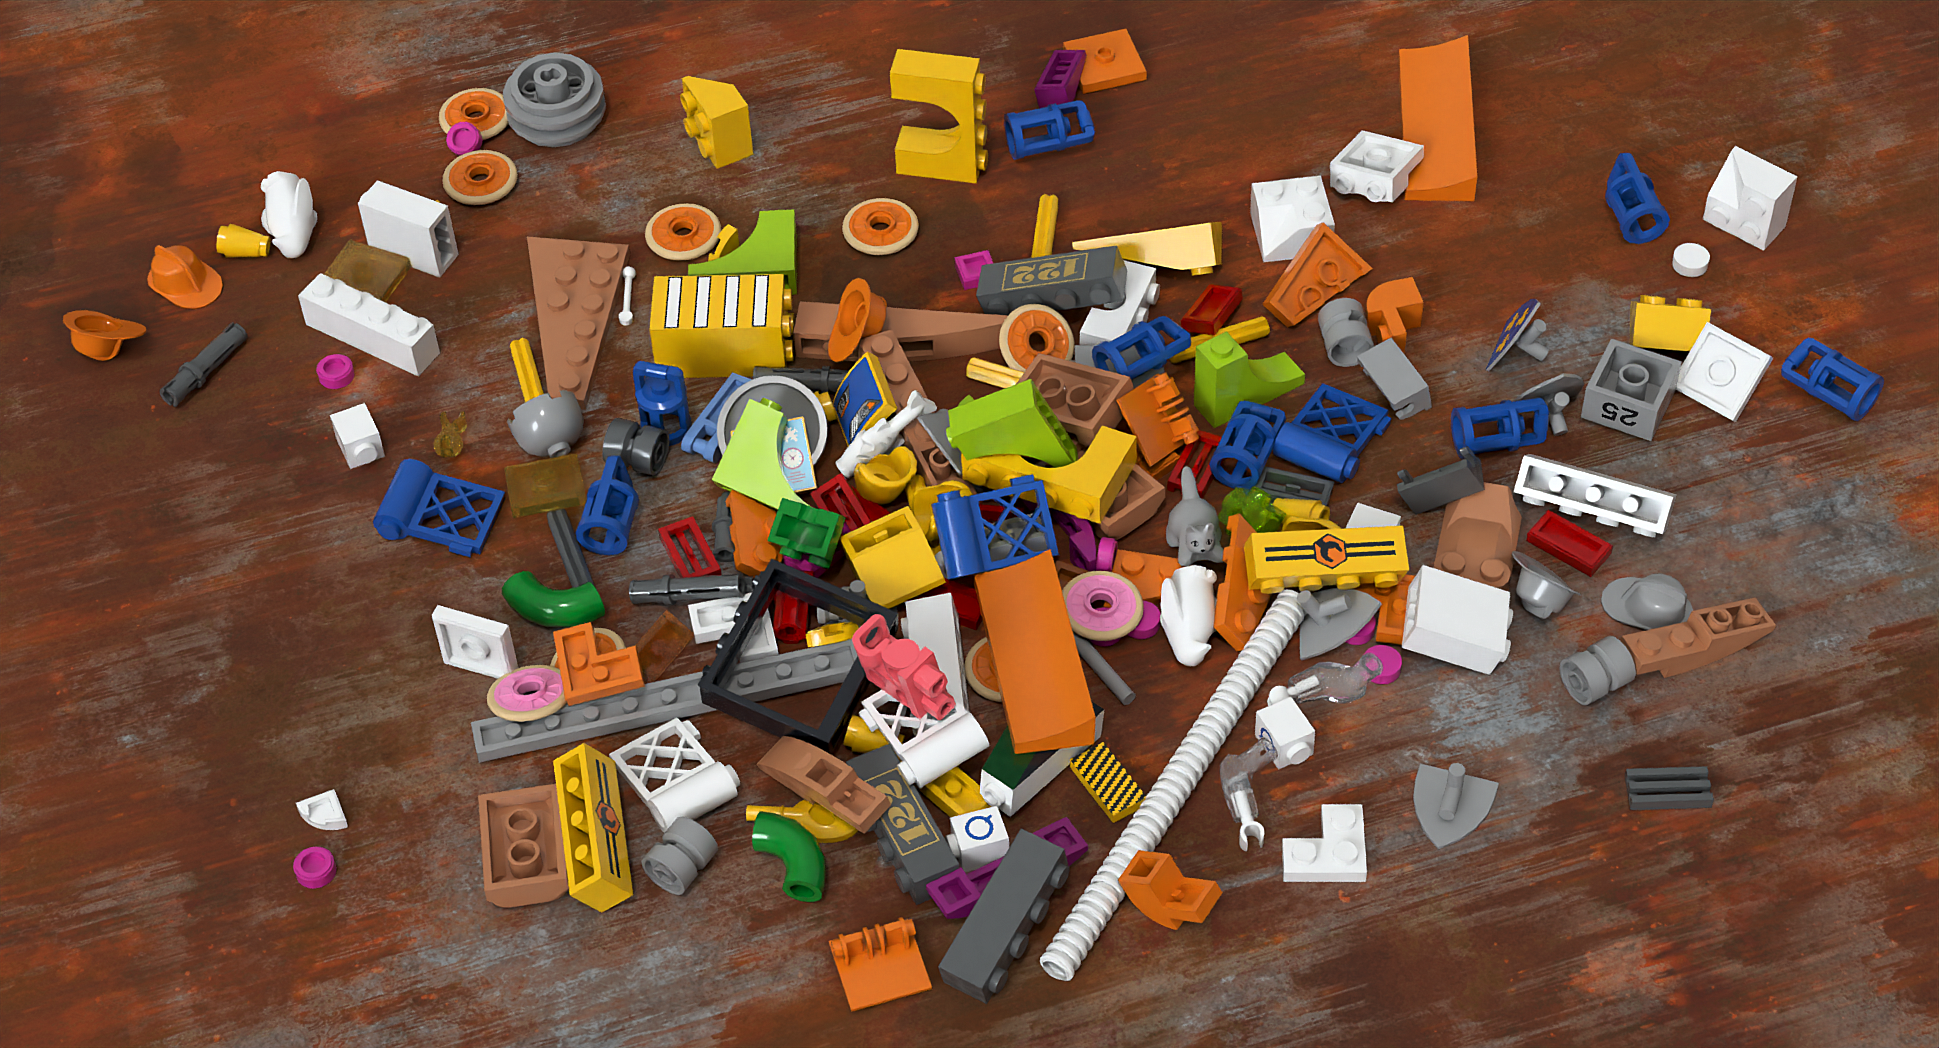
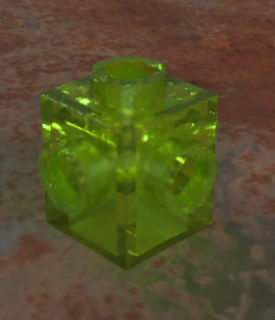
(1255, 508)

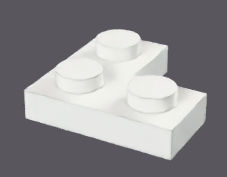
(716, 617)
(1335, 856)

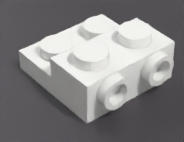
(1375, 166)

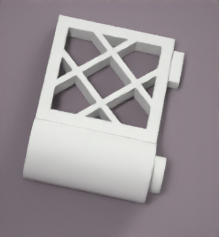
(938, 744)
(685, 791)

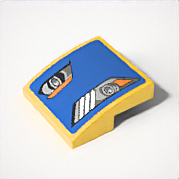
(863, 397)

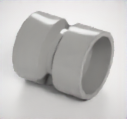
(1344, 331)
(1597, 670)
(683, 852)

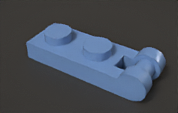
(707, 422)

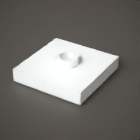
(1722, 371)
(474, 642)

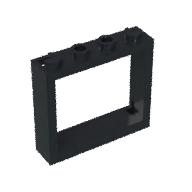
(747, 618)

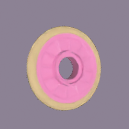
(1107, 586)
(507, 698)

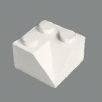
(1750, 198)
(1287, 213)

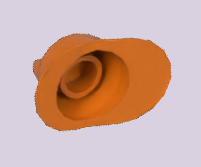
(183, 277)
(858, 317)
(99, 334)

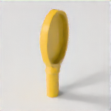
(815, 818)

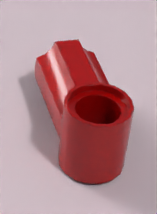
(790, 617)

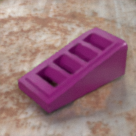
(1057, 82)

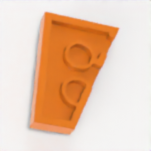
(1314, 275)
(1237, 607)

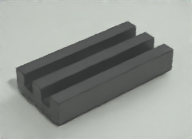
(1294, 483)
(1668, 782)

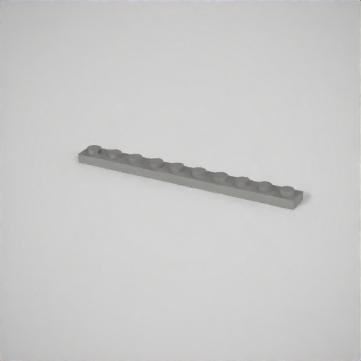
(664, 701)

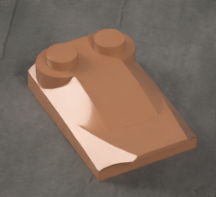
(1079, 394)
(1132, 506)
(1480, 537)
(522, 846)

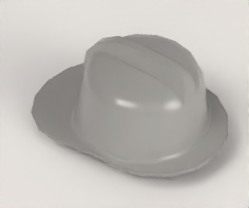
(1540, 587)
(1647, 601)

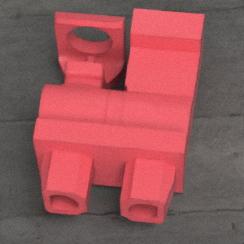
(903, 670)

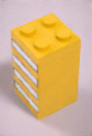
(721, 323)

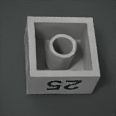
(1630, 389)

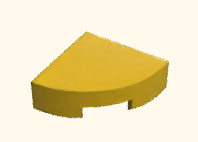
(728, 242)
(831, 633)

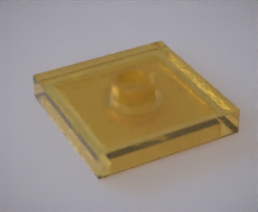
(369, 269)
(545, 485)

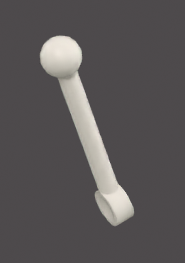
(626, 316)

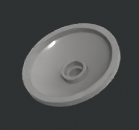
(788, 393)

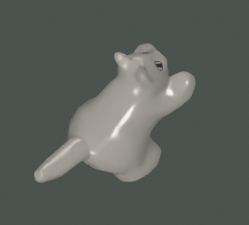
(1194, 525)

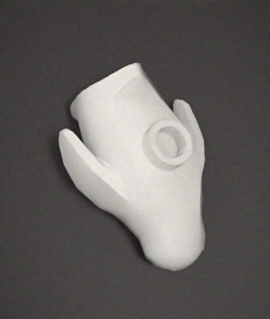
(288, 212)
(1189, 612)

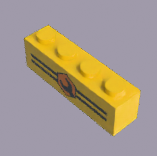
(1326, 558)
(592, 828)

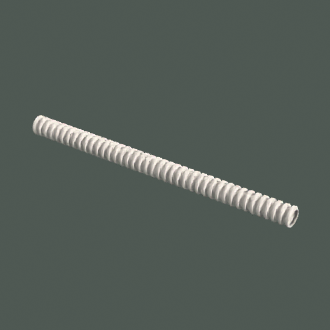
(1174, 785)

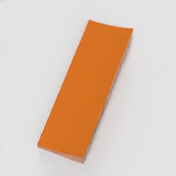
(1439, 115)
(1035, 656)

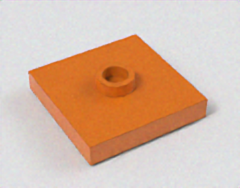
(1109, 61)

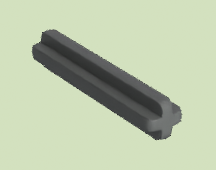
(568, 547)

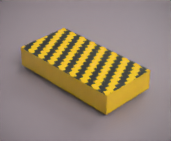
(1107, 782)

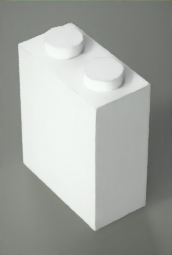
(409, 227)
(1457, 620)

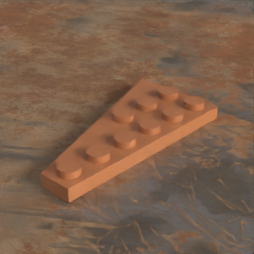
(575, 304)

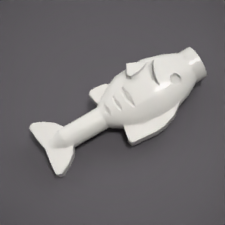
(883, 436)

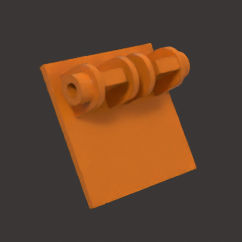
(1155, 418)
(880, 964)

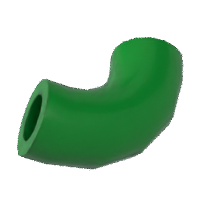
(552, 606)
(797, 850)

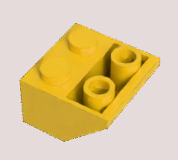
(717, 120)
(1666, 325)
(892, 559)

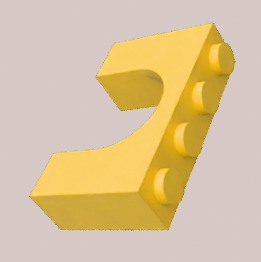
(956, 87)
(1078, 488)

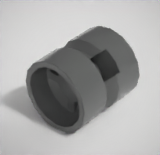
(640, 447)

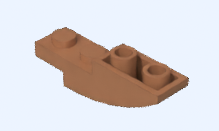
(1701, 640)
(824, 780)

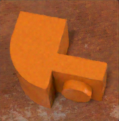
(1393, 310)
(1164, 893)

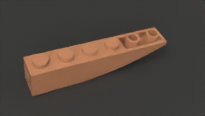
(919, 332)
(902, 382)

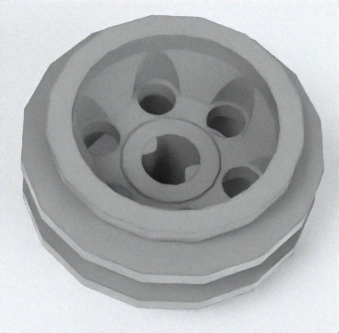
(554, 99)

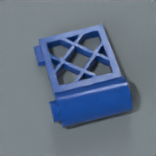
(1321, 448)
(410, 500)
(963, 532)

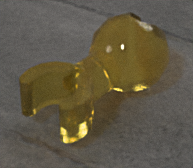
(448, 442)

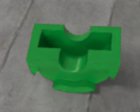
(807, 532)

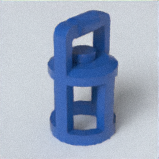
(1057, 129)
(1632, 197)
(1148, 344)
(1823, 374)
(659, 394)
(1509, 424)
(1250, 436)
(610, 497)

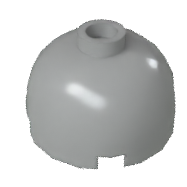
(547, 424)

